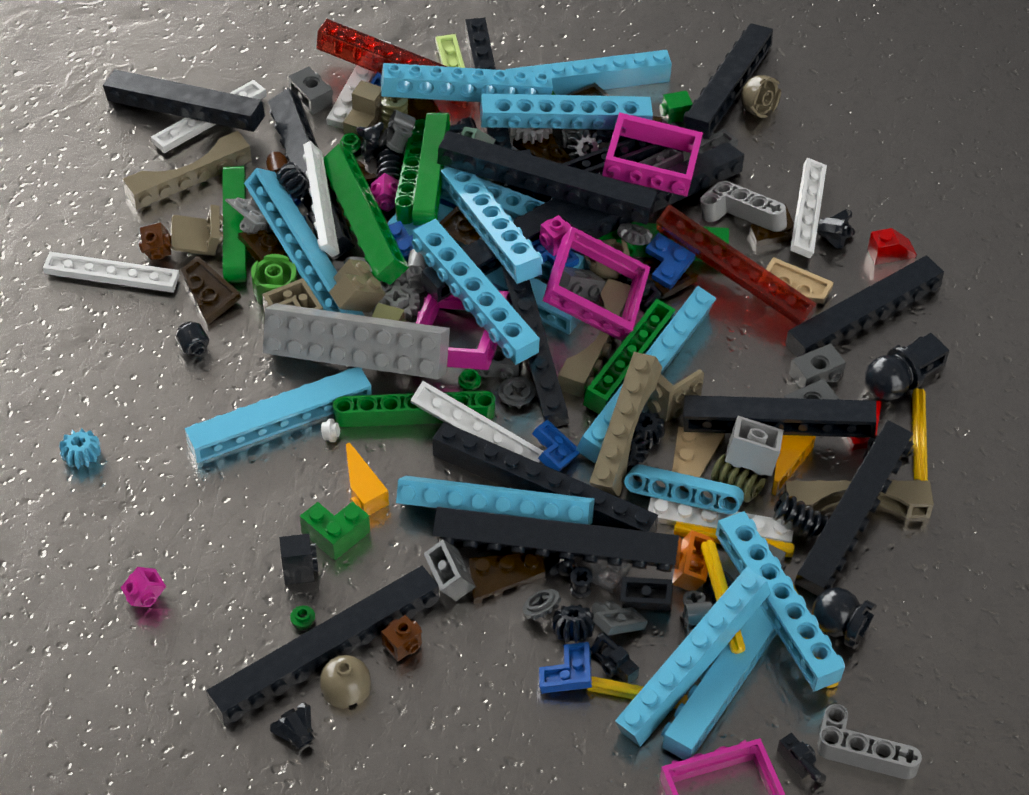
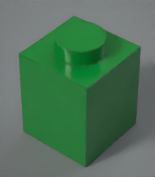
(675, 106)

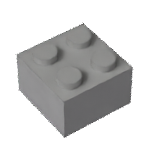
(754, 446)

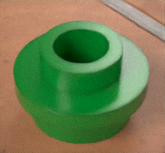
(351, 142)
(469, 379)
(305, 622)

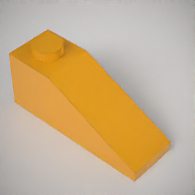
(792, 454)
(365, 486)

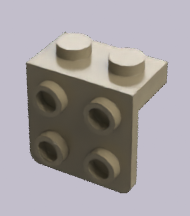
(197, 234)
(669, 398)

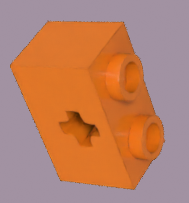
(692, 565)

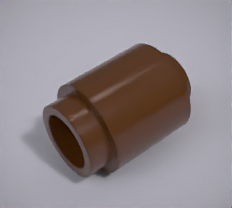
(275, 161)

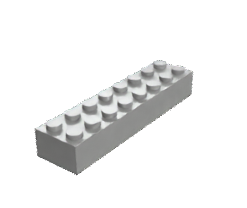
(356, 340)

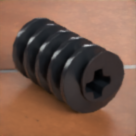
(389, 162)
(799, 516)

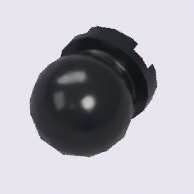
(893, 374)
(842, 615)

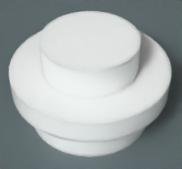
(330, 430)

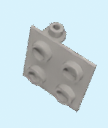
(253, 217)

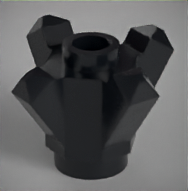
(836, 228)
(295, 726)

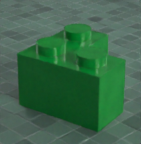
(338, 532)

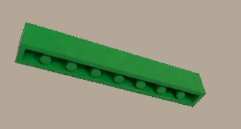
(364, 215)

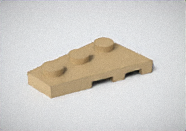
(805, 282)
(695, 452)

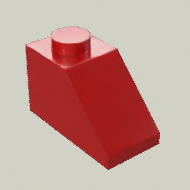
(889, 246)

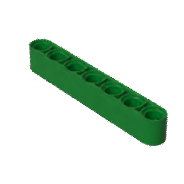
(429, 173)
(408, 178)
(233, 249)
(398, 409)

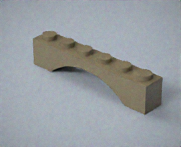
(149, 186)
(581, 368)
(636, 389)
(906, 498)

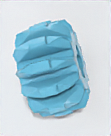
(80, 448)

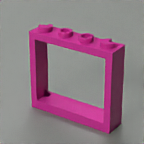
(659, 134)
(584, 309)
(460, 357)
(719, 759)

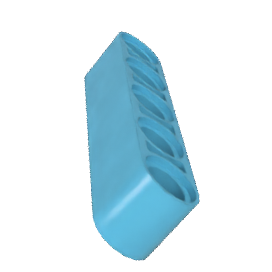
(695, 486)

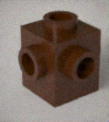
(155, 241)
(402, 637)

